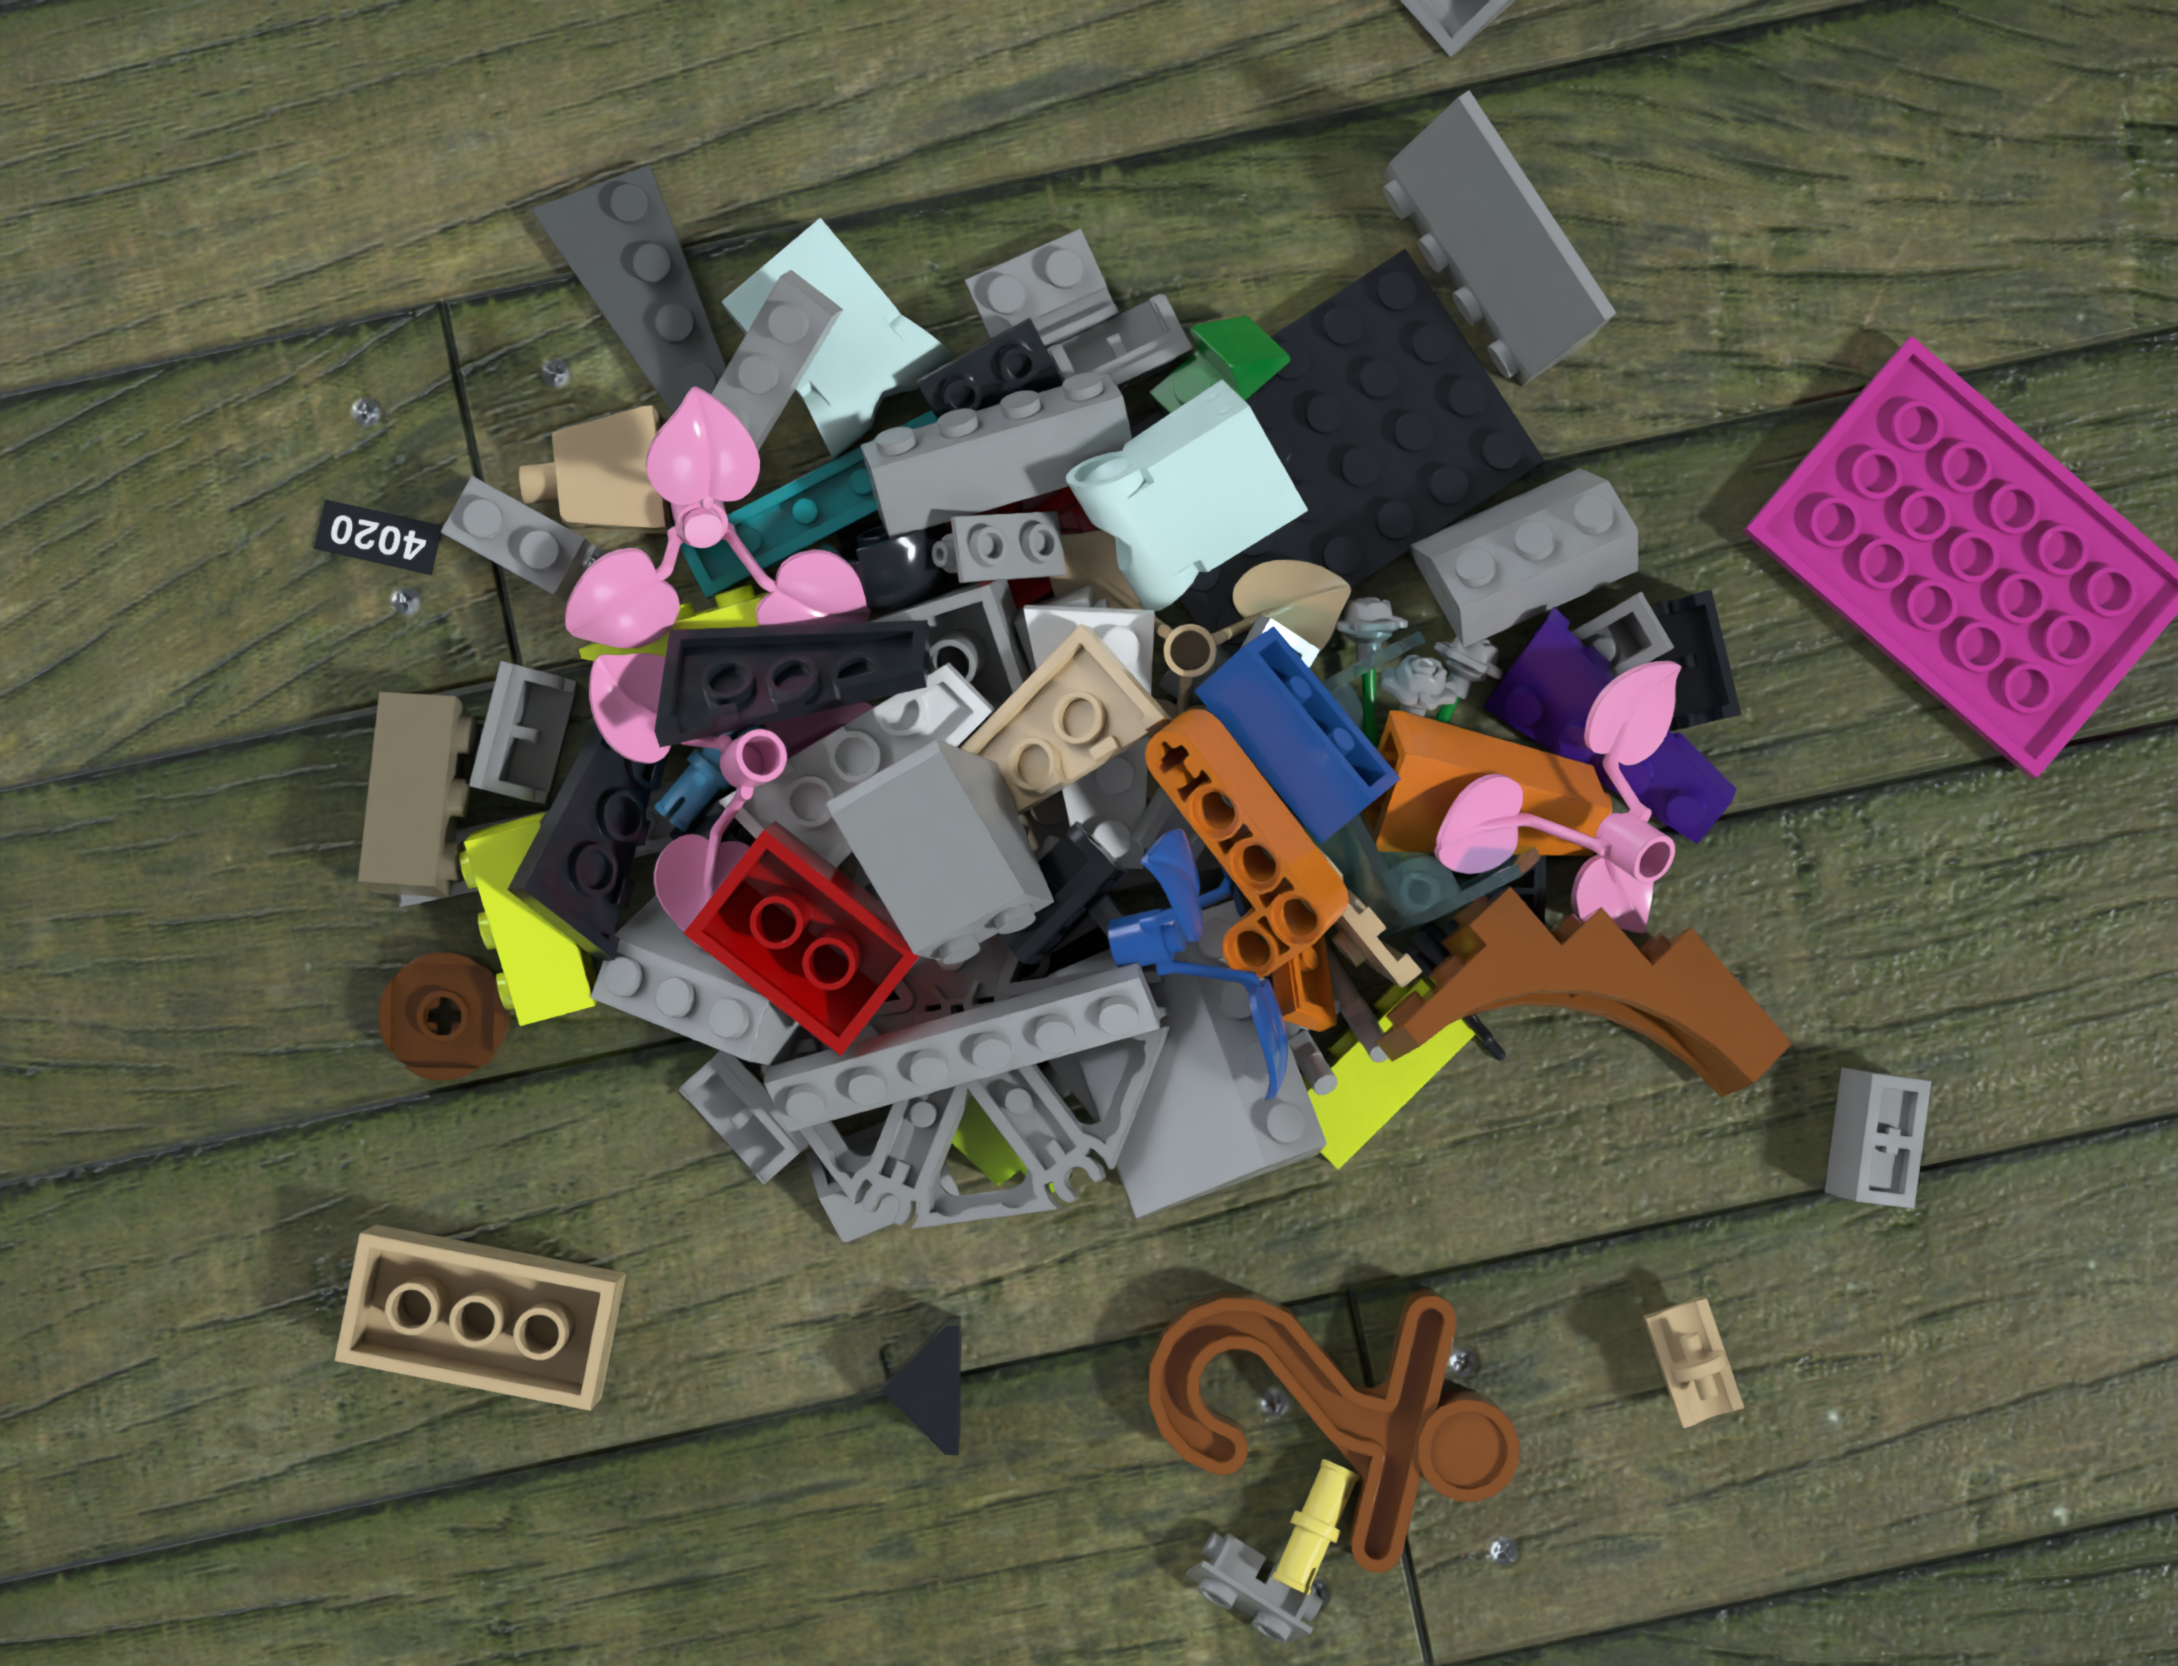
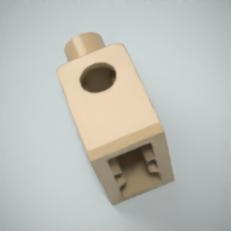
(602, 475)

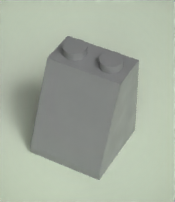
(944, 850)

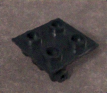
(992, 371)

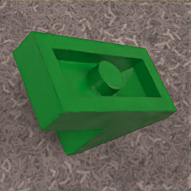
(1228, 351)

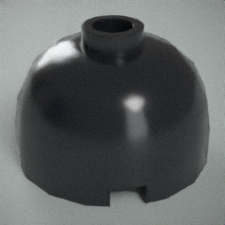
(892, 570)

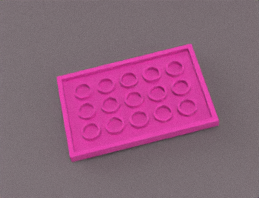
(1970, 557)

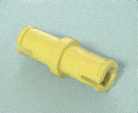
(1315, 1526)

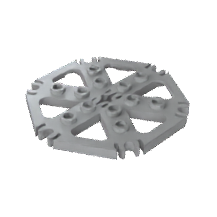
(1017, 1101)

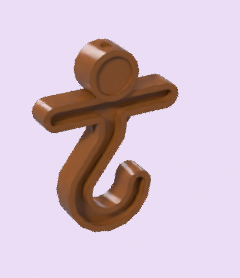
(1384, 1431)

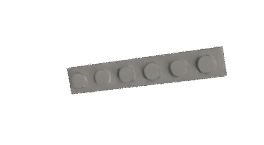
(963, 1047)

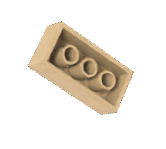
(480, 1316)

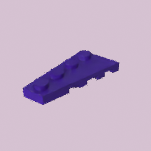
(1549, 700)

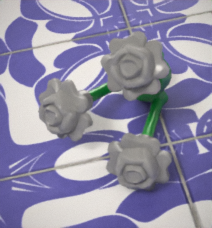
(1417, 680)

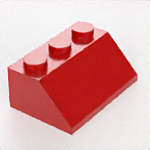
(804, 937)

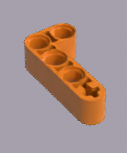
(1235, 837)

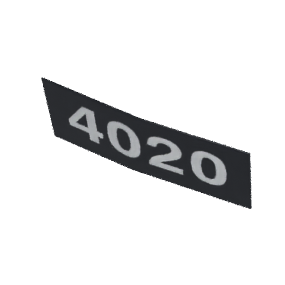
(378, 537)

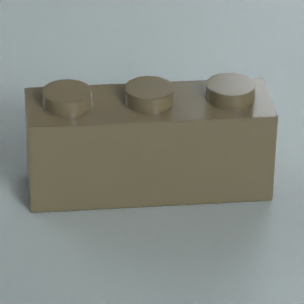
(416, 794)

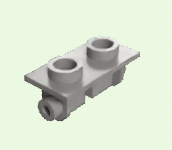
(1002, 547)
(1232, 1580)

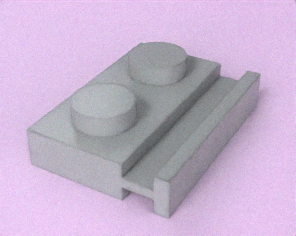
(1051, 285)

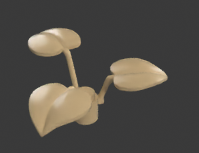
(1287, 591)

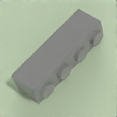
(993, 454)

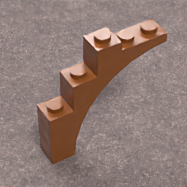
(1663, 990)

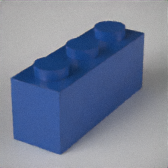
(1296, 734)

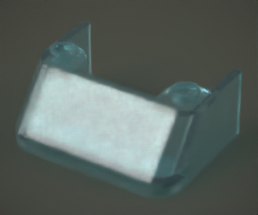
(1421, 886)

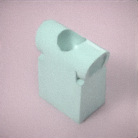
(867, 351)
(1187, 494)

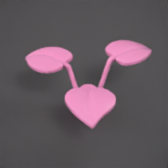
(696, 465)
(625, 707)
(1627, 727)

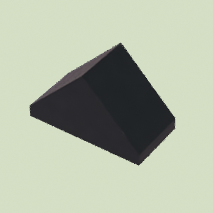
(930, 1386)

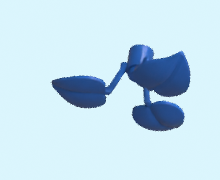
(1160, 933)

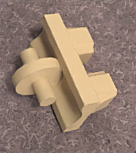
(1693, 1361)

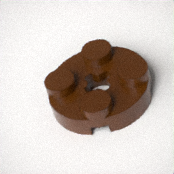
(418, 1041)

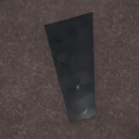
(773, 673)
(587, 846)

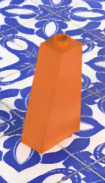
(1443, 759)

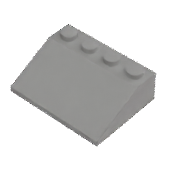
(1495, 242)
(1205, 1101)

